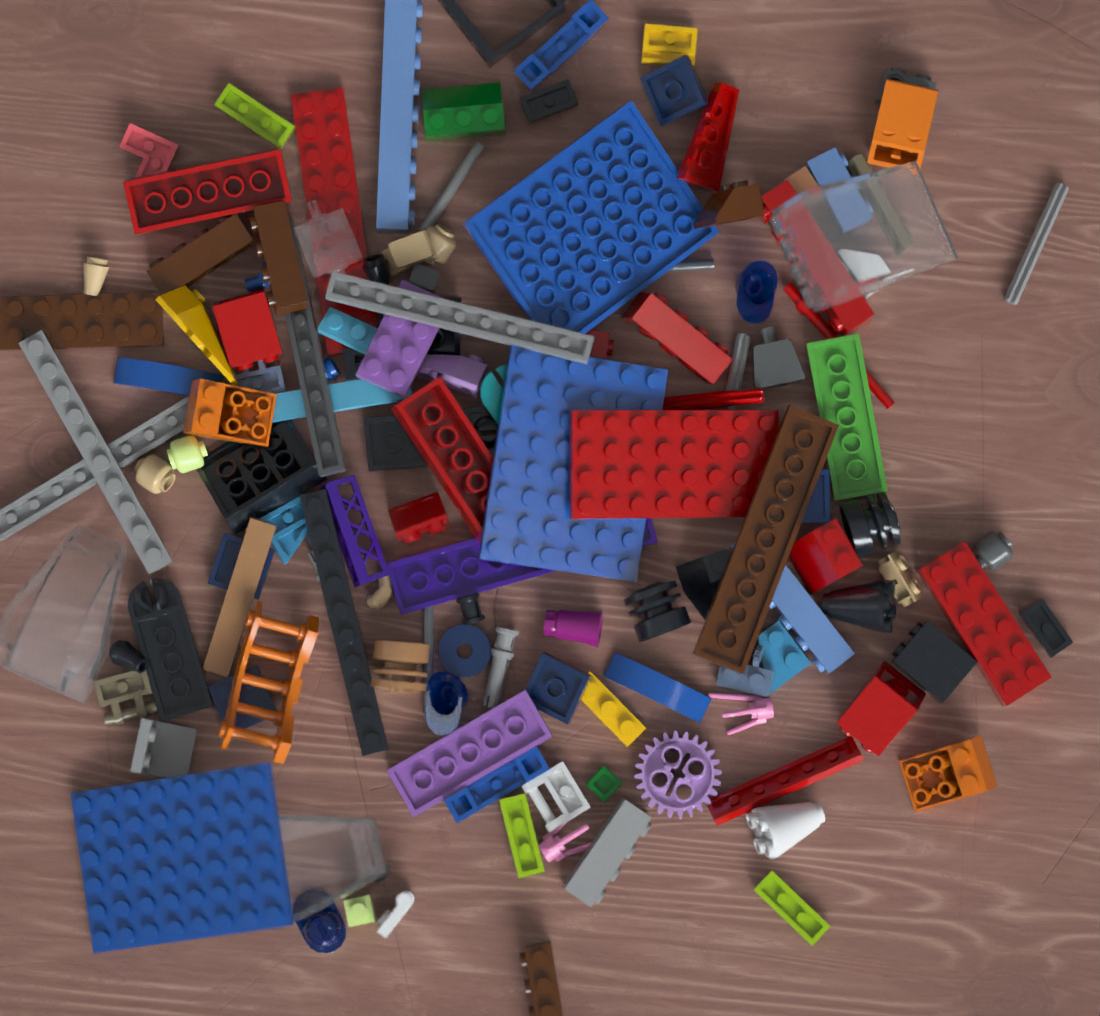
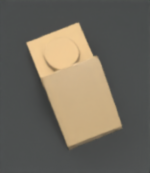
(407, 252)

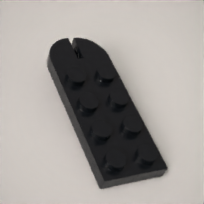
(392, 448)
(170, 650)

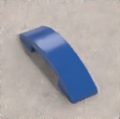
(561, 45)
(159, 376)
(657, 687)
(496, 784)

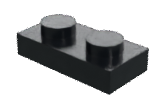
(548, 101)
(1046, 628)

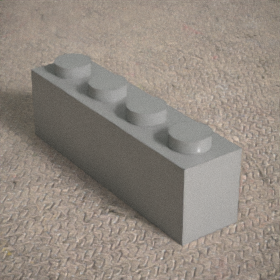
(607, 852)

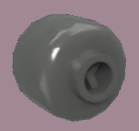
(993, 550)

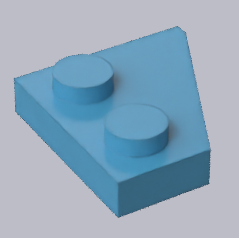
(290, 528)
(781, 654)

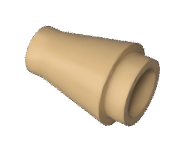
(94, 275)

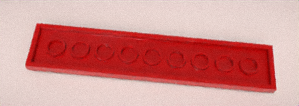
(332, 181)

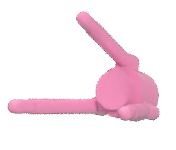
(760, 708)
(553, 847)

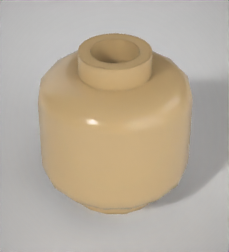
(442, 243)
(154, 474)

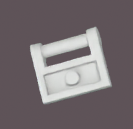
(564, 792)
(390, 919)

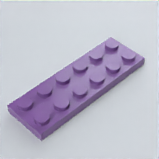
(469, 753)

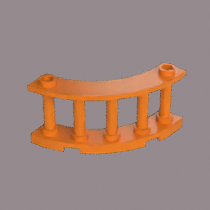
(288, 689)

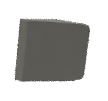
(424, 278)

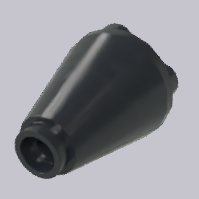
(863, 605)

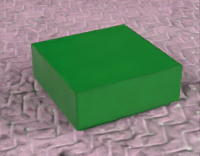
(604, 783)

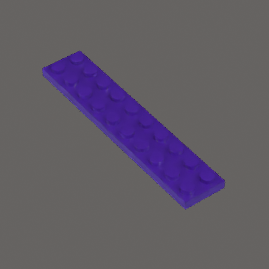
(458, 573)

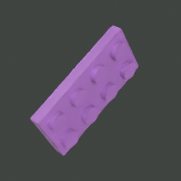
(397, 350)

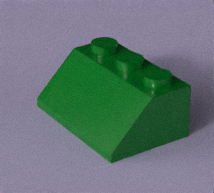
(463, 112)

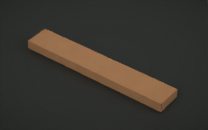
(239, 596)

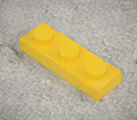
(611, 711)

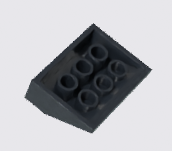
(257, 478)

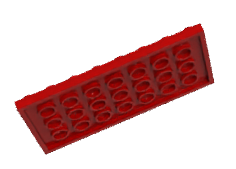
(667, 462)

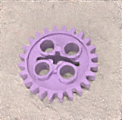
(700, 785)

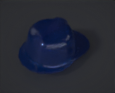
(756, 291)
(445, 702)
(323, 930)

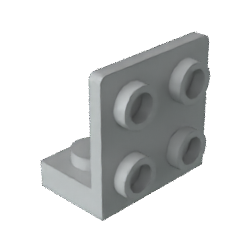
(163, 749)

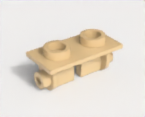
(897, 569)

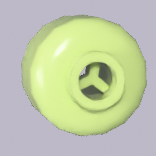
(187, 454)

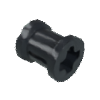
(470, 609)

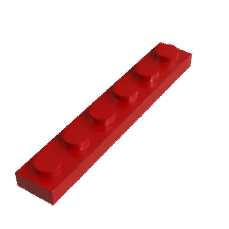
(784, 780)

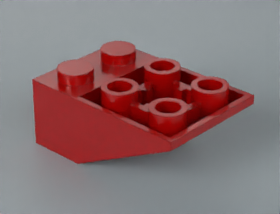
(418, 517)

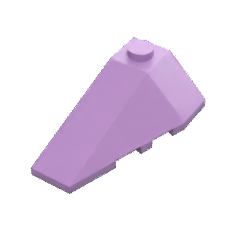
(456, 371)

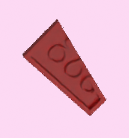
(709, 146)

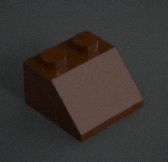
(732, 204)

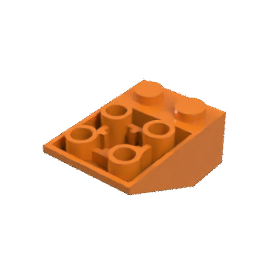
(902, 124)
(229, 413)
(948, 773)

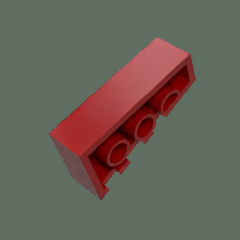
(678, 336)

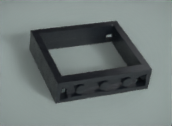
(479, 43)

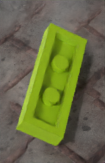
(254, 116)
(521, 835)
(791, 908)

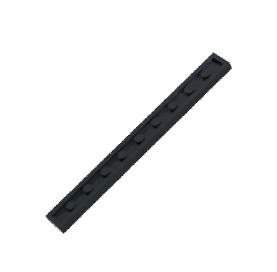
(344, 622)

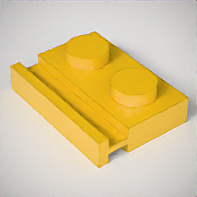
(667, 43)

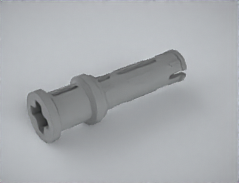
(501, 655)

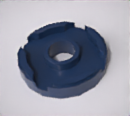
(480, 651)

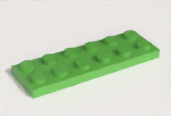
(846, 401)

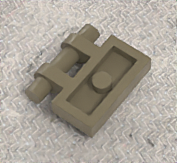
(123, 688)

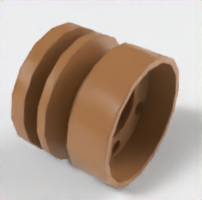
(400, 666)

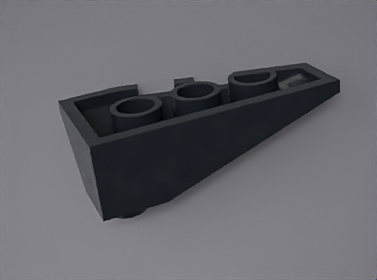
(701, 579)

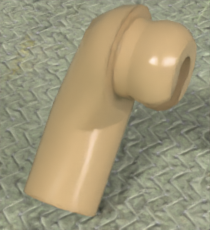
(382, 594)

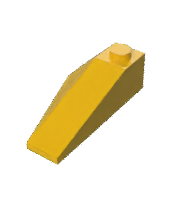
(194, 319)

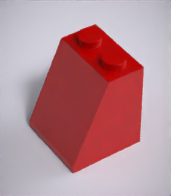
(248, 329)
(823, 556)
(881, 709)

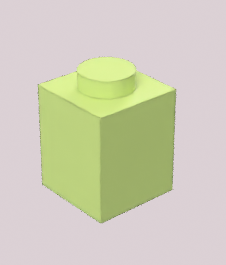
(360, 910)

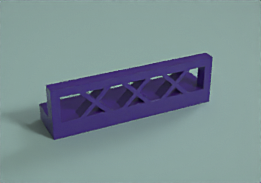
(347, 538)

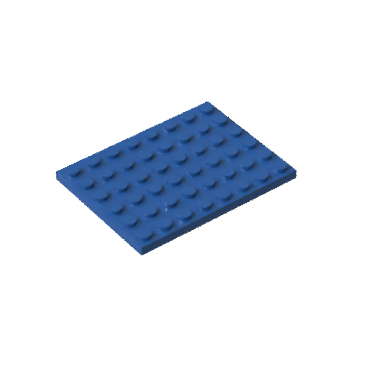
(591, 225)
(530, 471)
(182, 858)

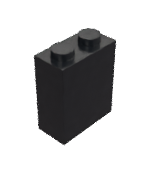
(933, 661)

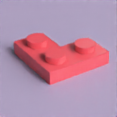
(154, 150)

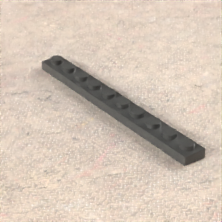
(314, 383)

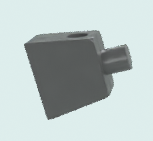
(775, 362)

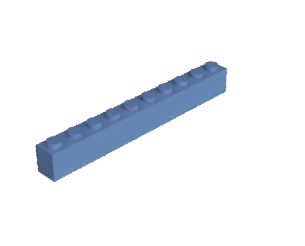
(398, 116)

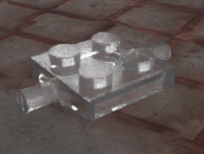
(327, 241)

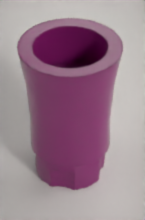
(574, 626)

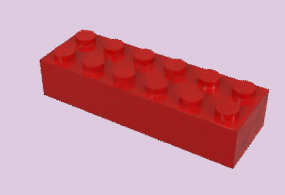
(207, 190)
(844, 317)
(449, 449)
(984, 624)

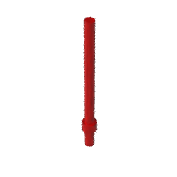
(827, 332)

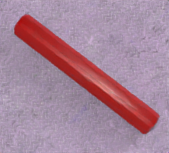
(714, 399)

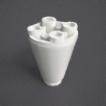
(783, 826)

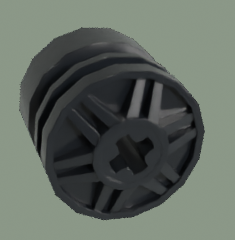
(870, 524)
(657, 610)

